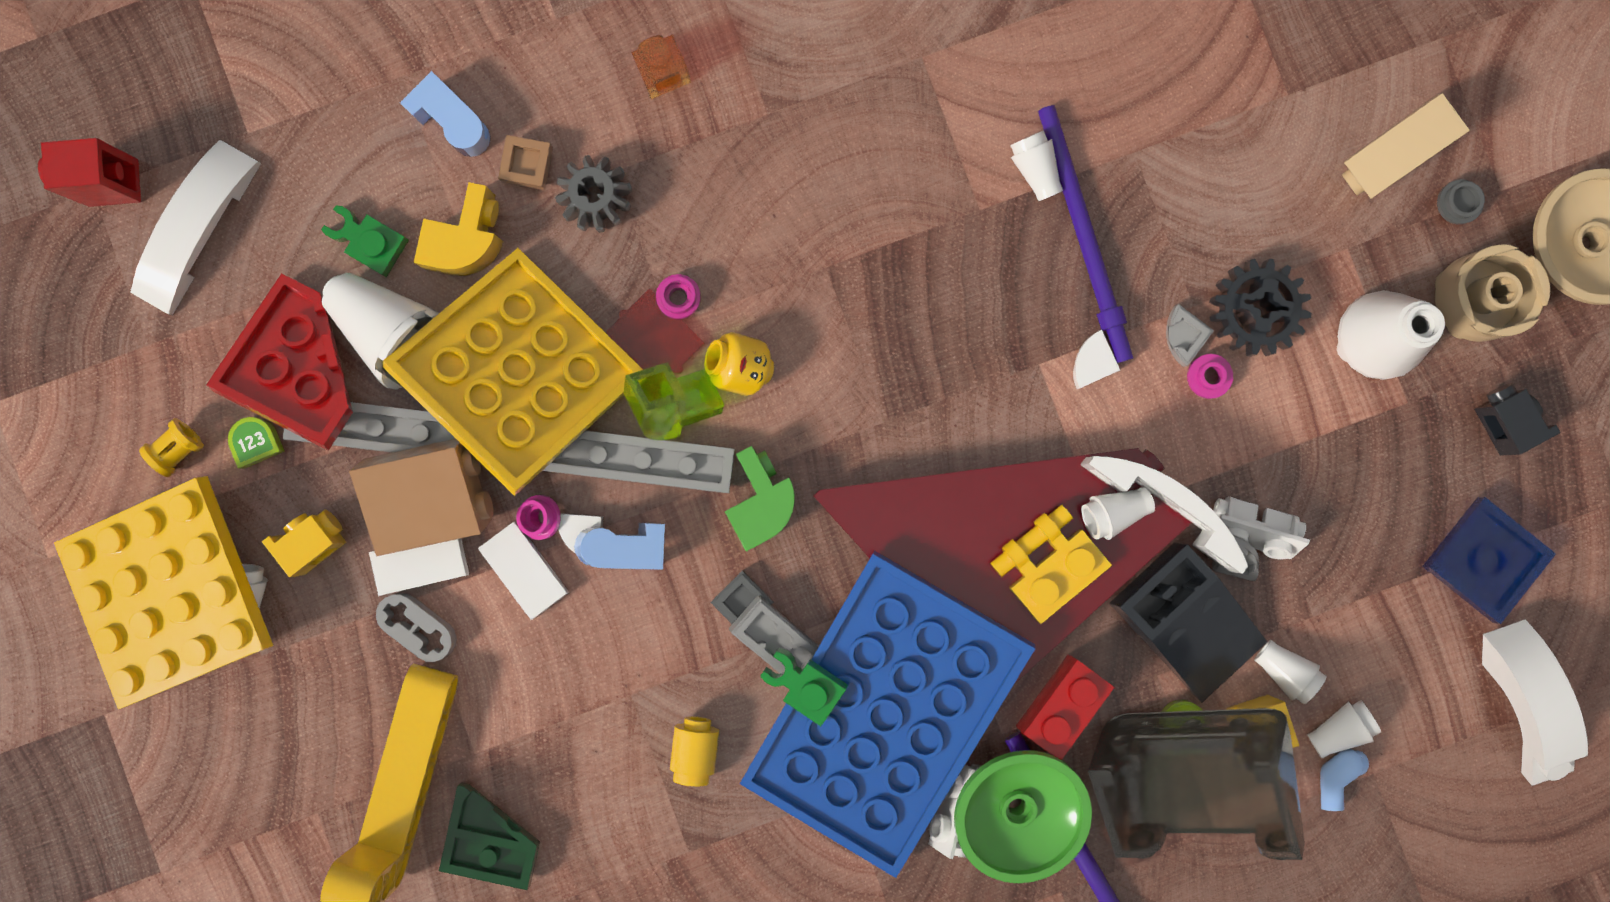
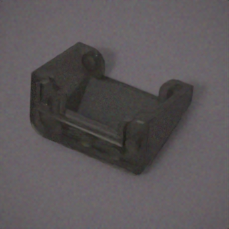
(1198, 776)

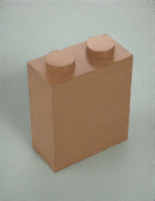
(421, 496)

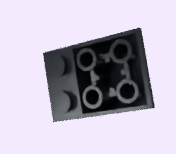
(1189, 620)

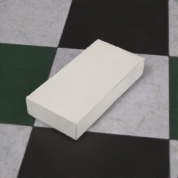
(418, 566)
(523, 570)

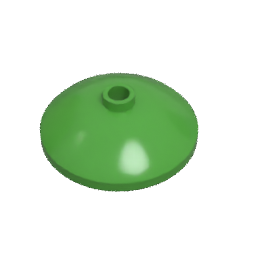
(1033, 837)

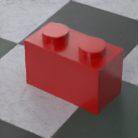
(90, 172)
(1064, 707)

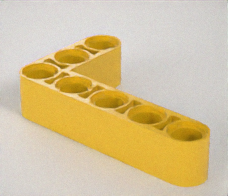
(380, 857)

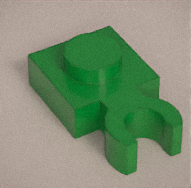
(369, 242)
(811, 689)

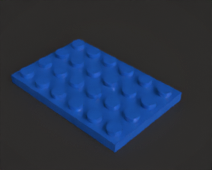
(915, 705)

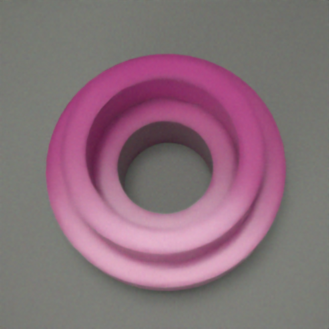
(672, 284)
(1197, 381)
(528, 518)

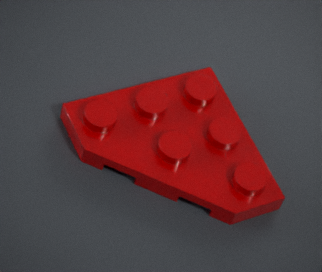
(288, 365)

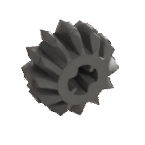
(607, 181)

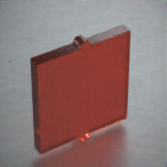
(652, 336)

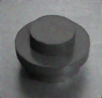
(1460, 201)

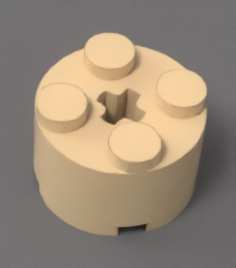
(1517, 289)

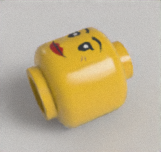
(739, 364)

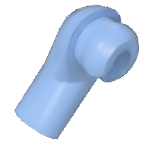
(1337, 774)

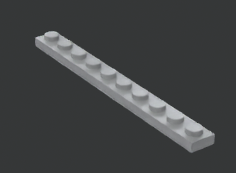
(589, 455)

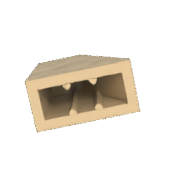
(1404, 146)

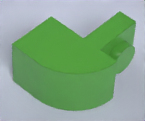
(766, 512)

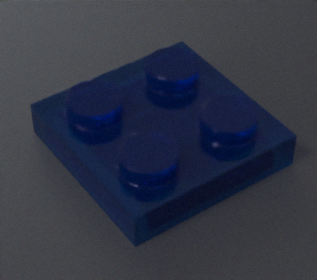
(1489, 560)

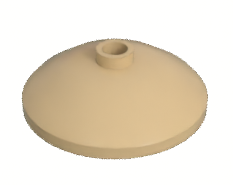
(1567, 214)

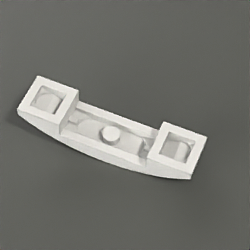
(188, 223)
(1214, 538)

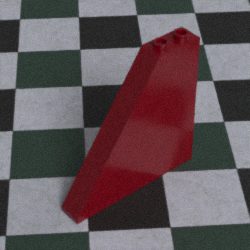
(959, 521)

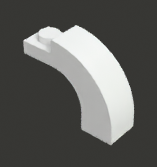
(1541, 699)

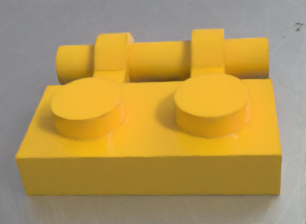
(1060, 574)

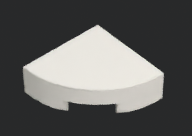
(1094, 361)
(572, 525)

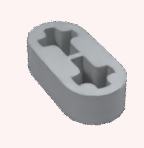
(409, 635)

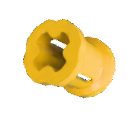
(163, 461)

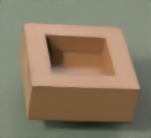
(525, 162)

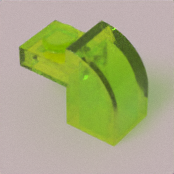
(669, 403)

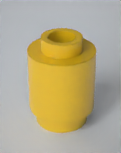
(694, 751)

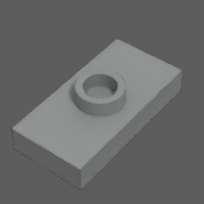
(766, 630)

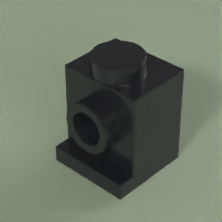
(1514, 420)

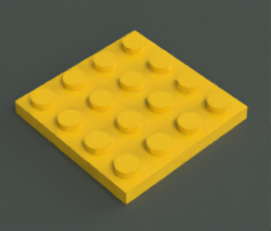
(513, 370)
(163, 592)

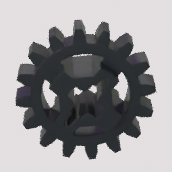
(1266, 290)

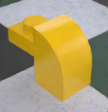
(465, 247)

